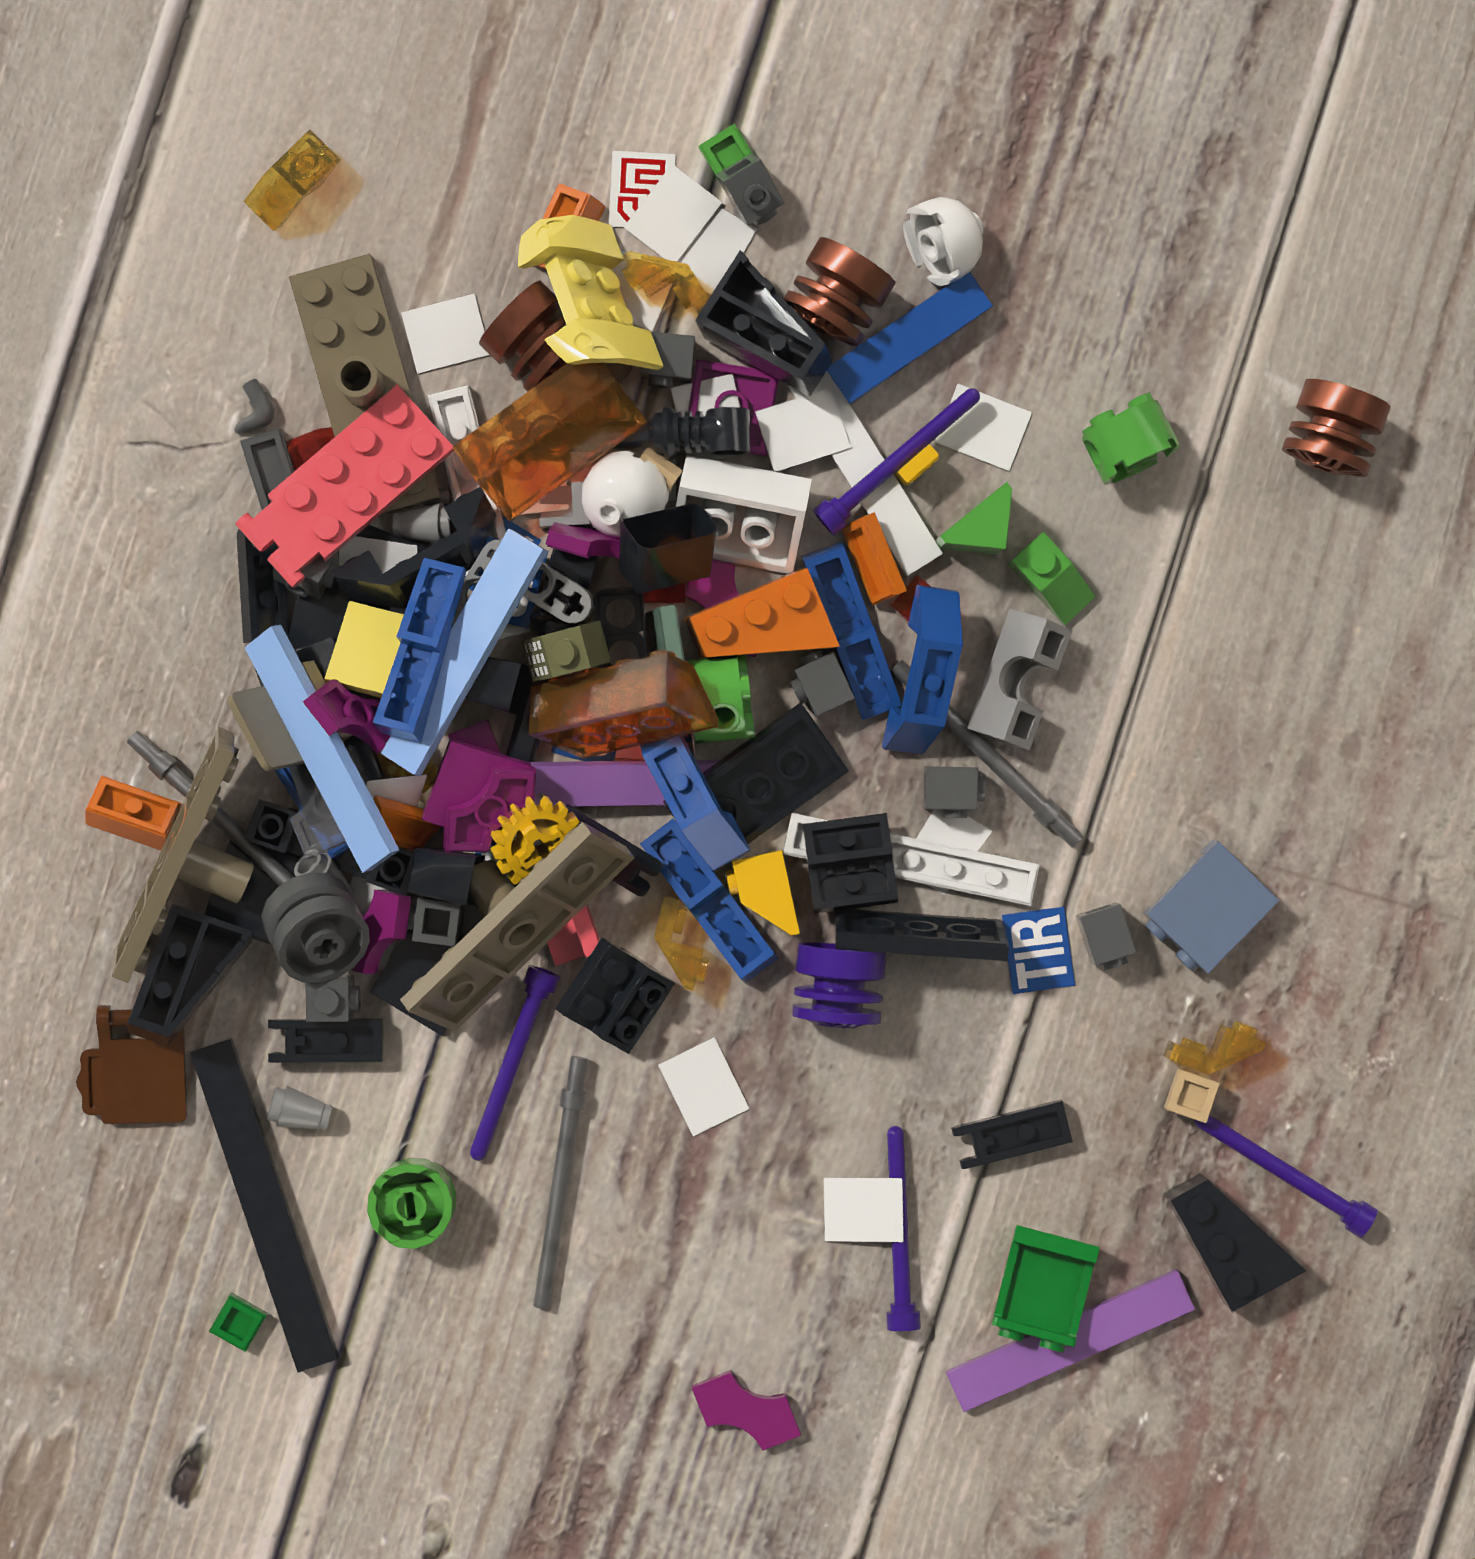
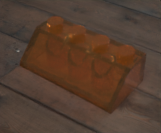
(549, 435)
(621, 706)

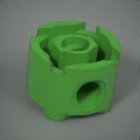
(1130, 440)
(729, 693)
(412, 1203)

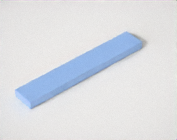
(472, 642)
(323, 754)

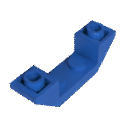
(932, 672)
(693, 802)

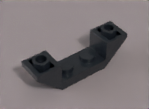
(366, 582)
(274, 830)

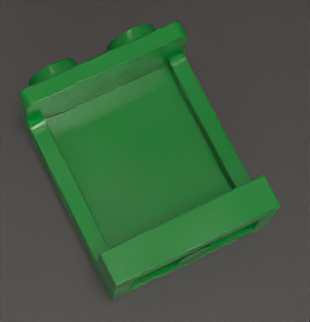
(1044, 1288)

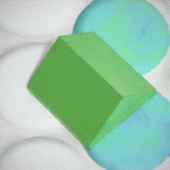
(983, 527)

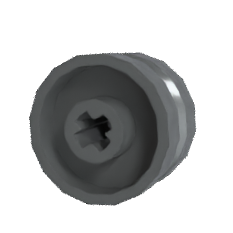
(315, 927)

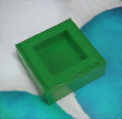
(238, 1322)

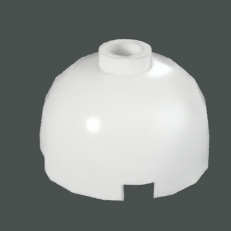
(944, 237)
(621, 489)

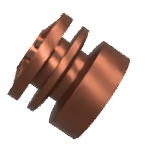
(841, 287)
(522, 332)
(1338, 420)

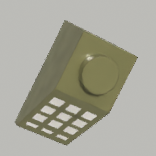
(566, 651)

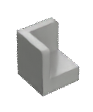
(573, 516)

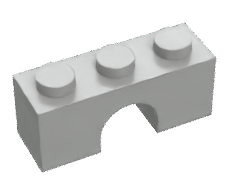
(1022, 648)

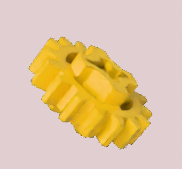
(520, 855)

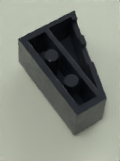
(762, 329)
(183, 972)
(1229, 1244)

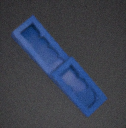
(909, 338)
(859, 644)
(421, 651)
(709, 902)

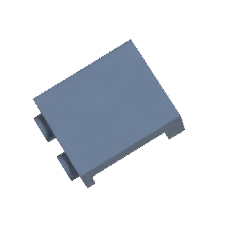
(1209, 908)

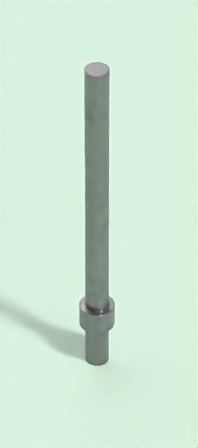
(165, 767)
(1046, 811)
(572, 1101)

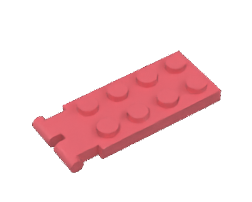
(347, 484)

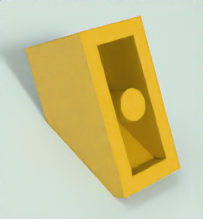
(765, 888)

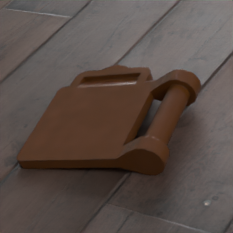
(132, 1076)

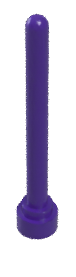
(836, 511)
(538, 987)
(1355, 1215)
(902, 1312)

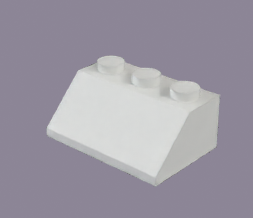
(754, 511)

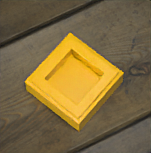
(917, 465)

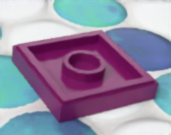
(754, 391)
(462, 777)

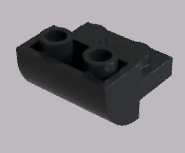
(615, 995)

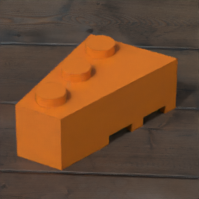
(765, 619)

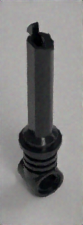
(669, 433)
(580, 570)

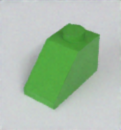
(1052, 578)

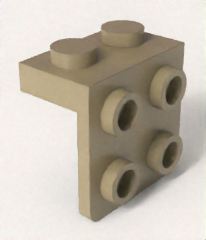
(265, 728)

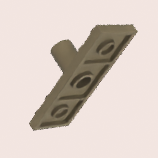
(350, 338)
(186, 859)
(515, 923)

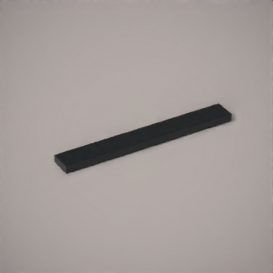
(264, 1205)

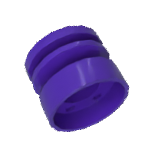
(838, 985)

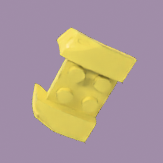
(580, 266)

